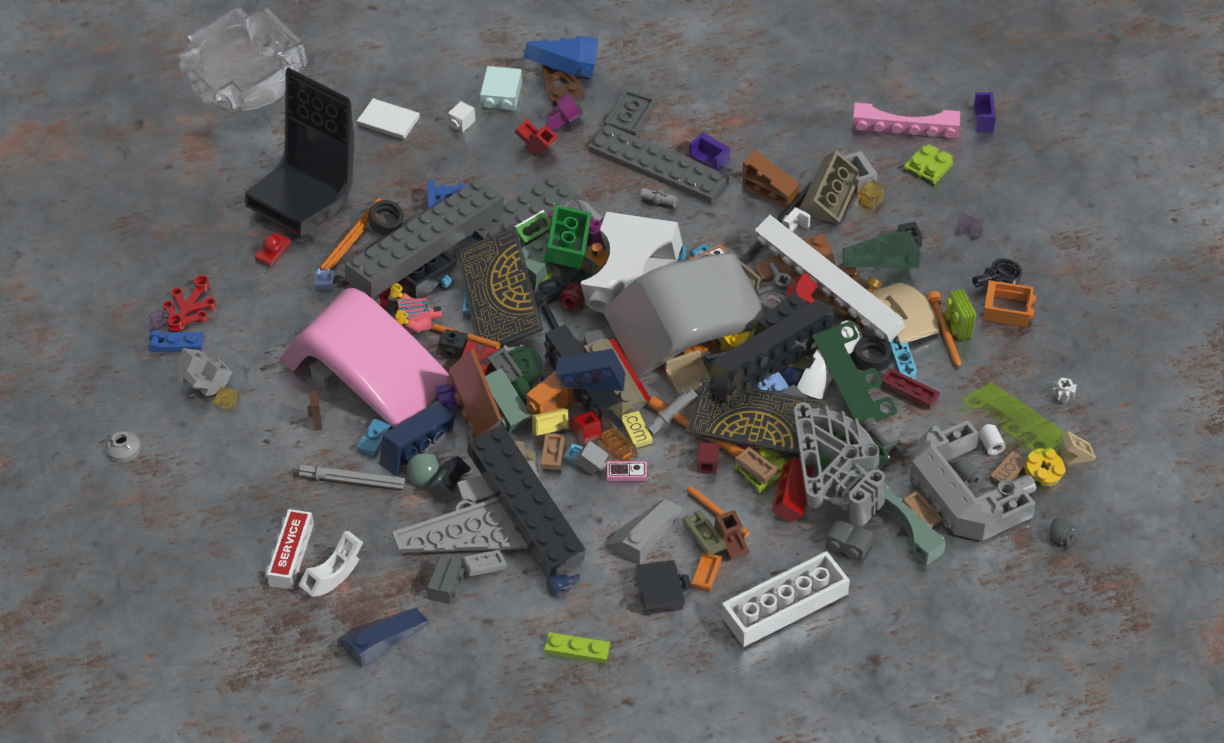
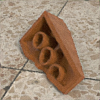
(817, 242)

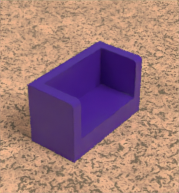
(984, 112)
(709, 151)

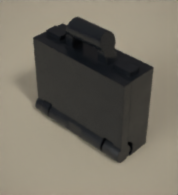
(661, 587)

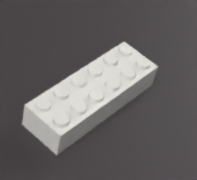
(785, 598)

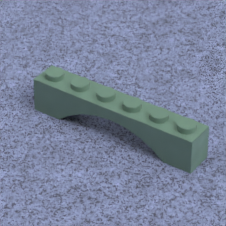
(925, 542)

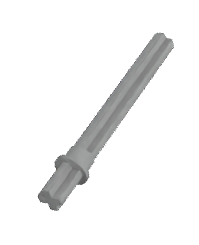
(351, 477)

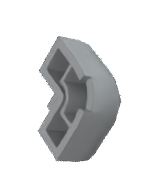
(202, 372)

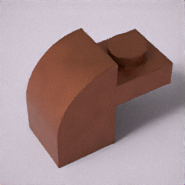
(730, 529)

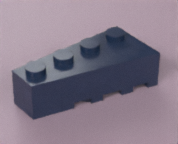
(414, 437)

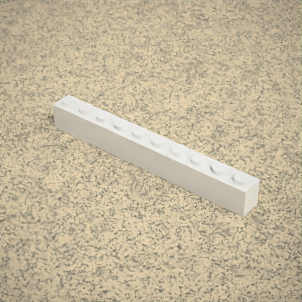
(830, 278)

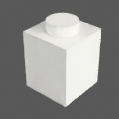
(461, 116)

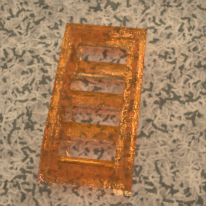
(619, 446)

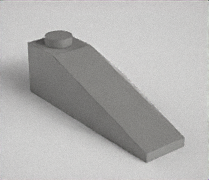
(641, 535)

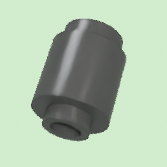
(966, 471)

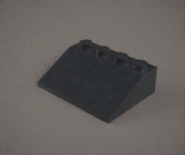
(427, 277)

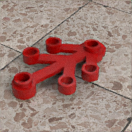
(178, 321)

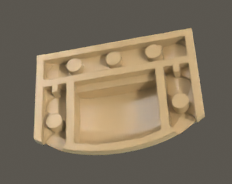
(913, 308)

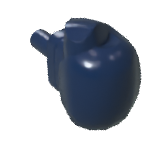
(792, 375)
(557, 583)

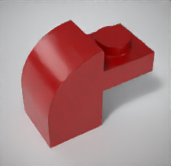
(536, 140)
(802, 286)
(586, 427)

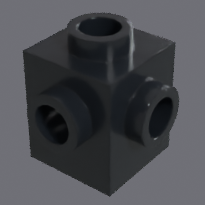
(453, 343)

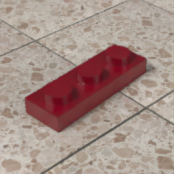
(910, 388)

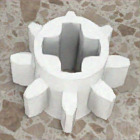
(1064, 389)

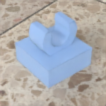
(324, 279)

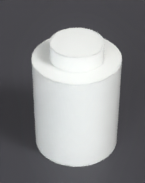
(991, 439)

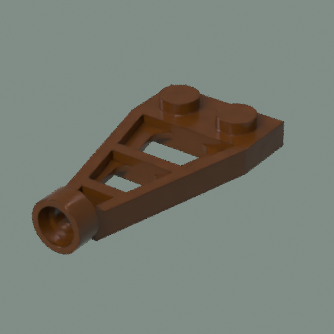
(556, 93)

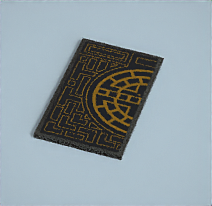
(499, 288)
(751, 419)

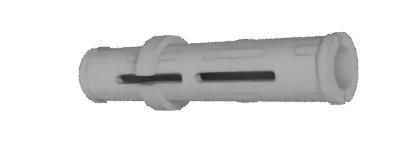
(669, 412)

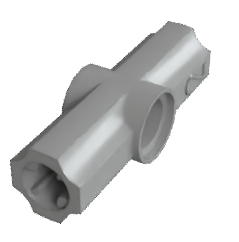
(1007, 488)

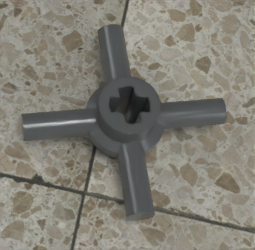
(778, 284)

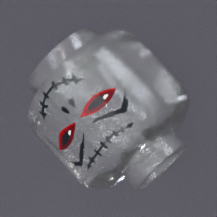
(771, 300)

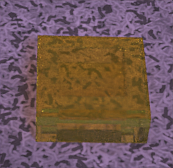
(226, 398)

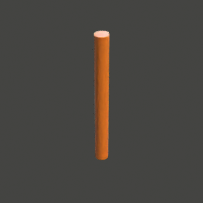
(477, 339)
(711, 506)

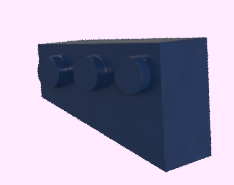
(591, 371)

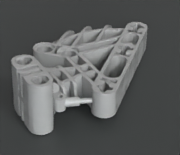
(859, 493)

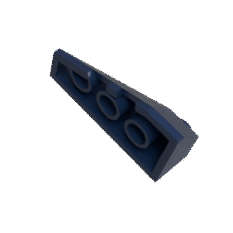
(377, 637)

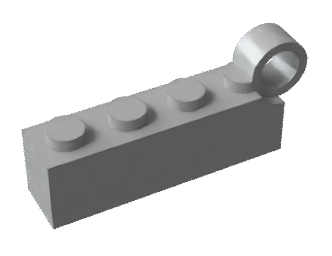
(477, 490)

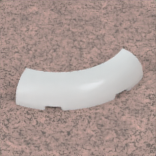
(818, 376)

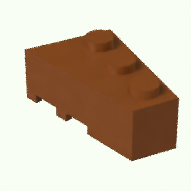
(768, 180)

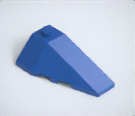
(568, 55)

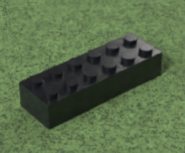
(603, 403)

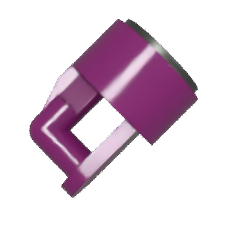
(566, 110)

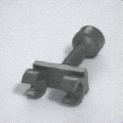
(871, 426)

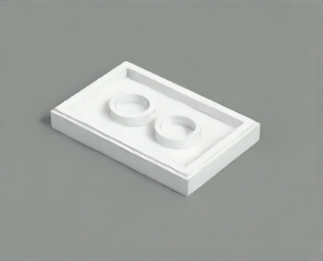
(388, 119)

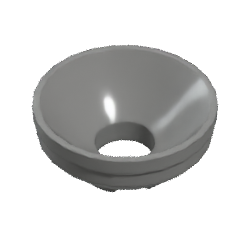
(123, 452)

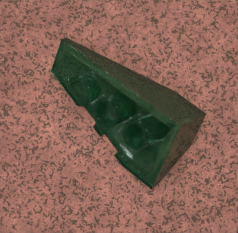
(890, 250)

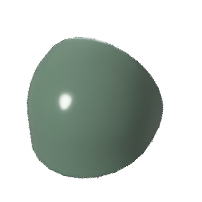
(423, 469)

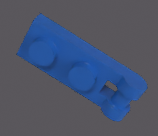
(175, 341)

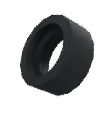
(386, 206)
(872, 342)

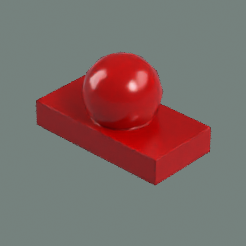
(272, 248)

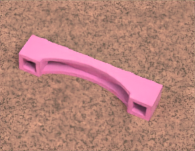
(939, 125)

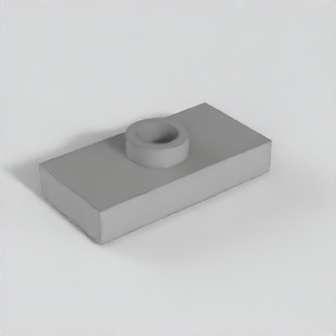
(484, 563)

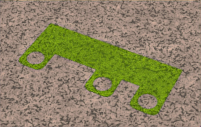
(1021, 414)

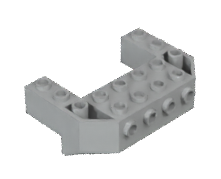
(949, 495)

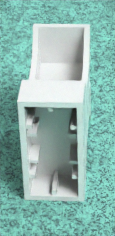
(634, 249)

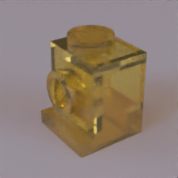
(871, 195)

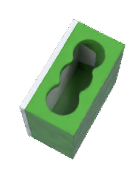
(533, 228)

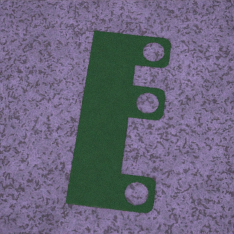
(849, 381)

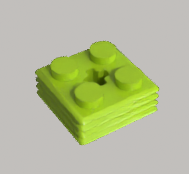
(960, 314)

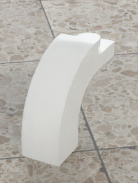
(335, 570)

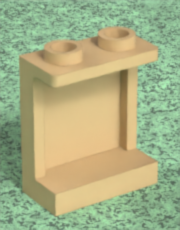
(686, 372)

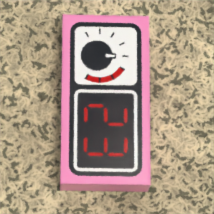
(626, 470)

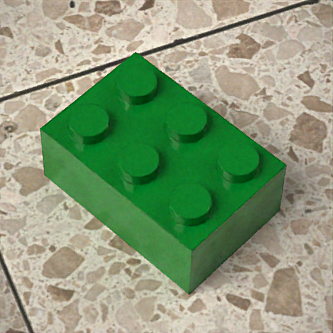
(567, 236)

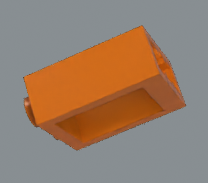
(1009, 292)
(549, 396)

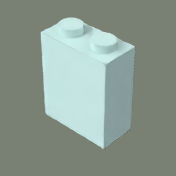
(501, 88)

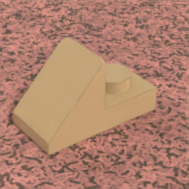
(1076, 449)

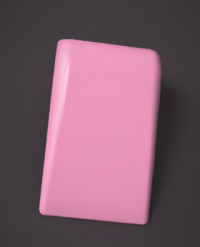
(370, 356)

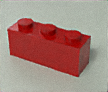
(790, 493)

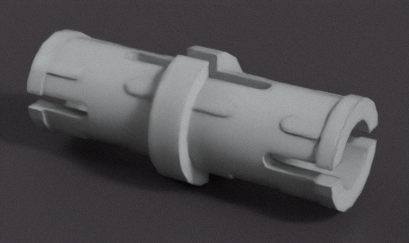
(659, 197)

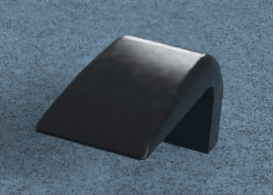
(316, 159)

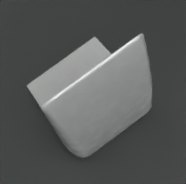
(681, 308)

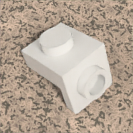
(796, 218)

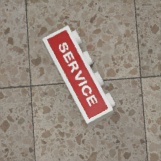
(289, 549)

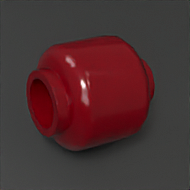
(572, 297)

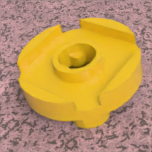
(1051, 460)

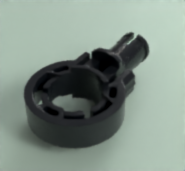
(994, 274)

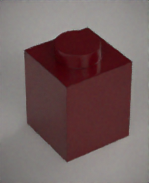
(708, 458)

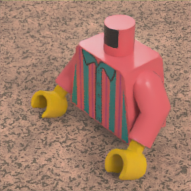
(413, 313)

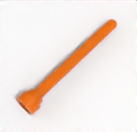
(935, 300)

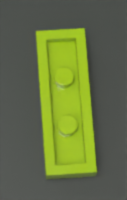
(577, 647)

